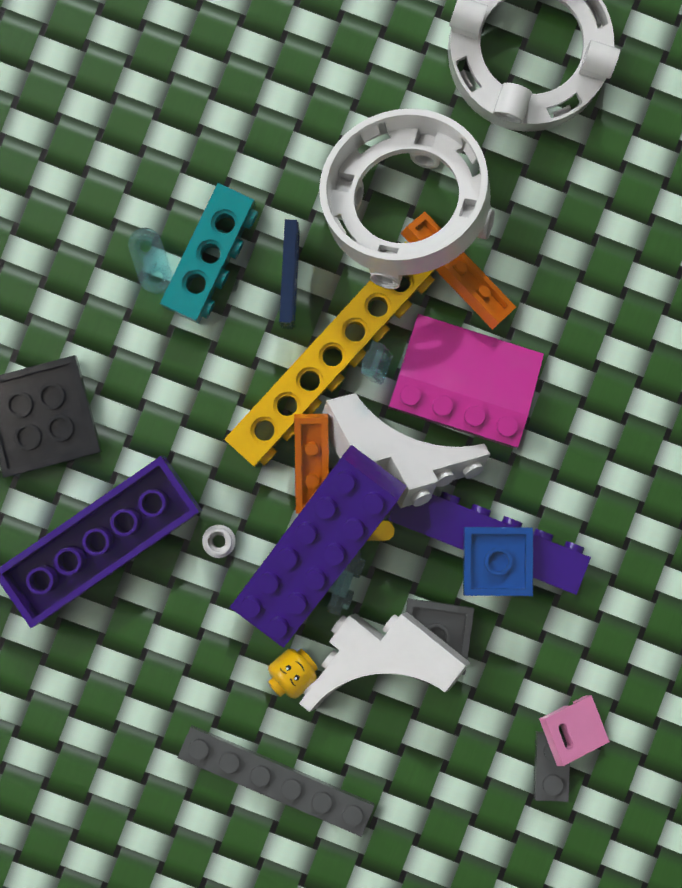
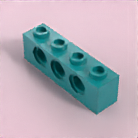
(222, 204)

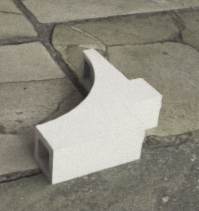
(411, 461)
(404, 650)

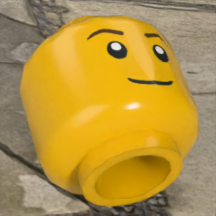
(292, 673)

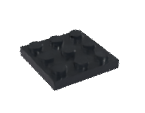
(45, 417)

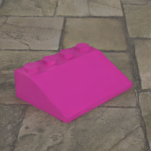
(467, 381)

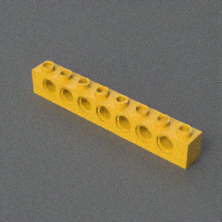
(244, 437)

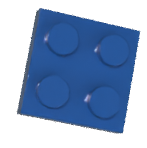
(498, 561)

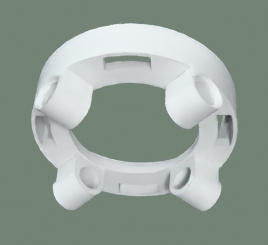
(515, 105)
(428, 140)

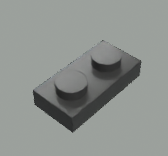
(550, 780)

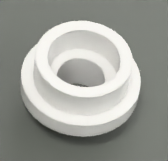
(211, 549)

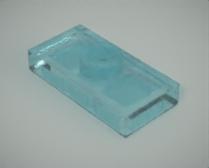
(376, 363)

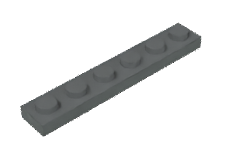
(276, 780)

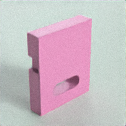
(580, 727)

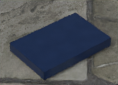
(289, 274)

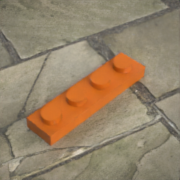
(465, 277)

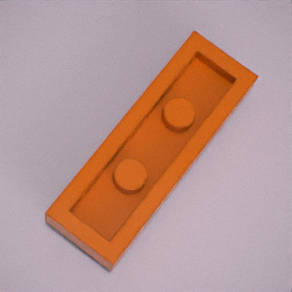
(310, 455)

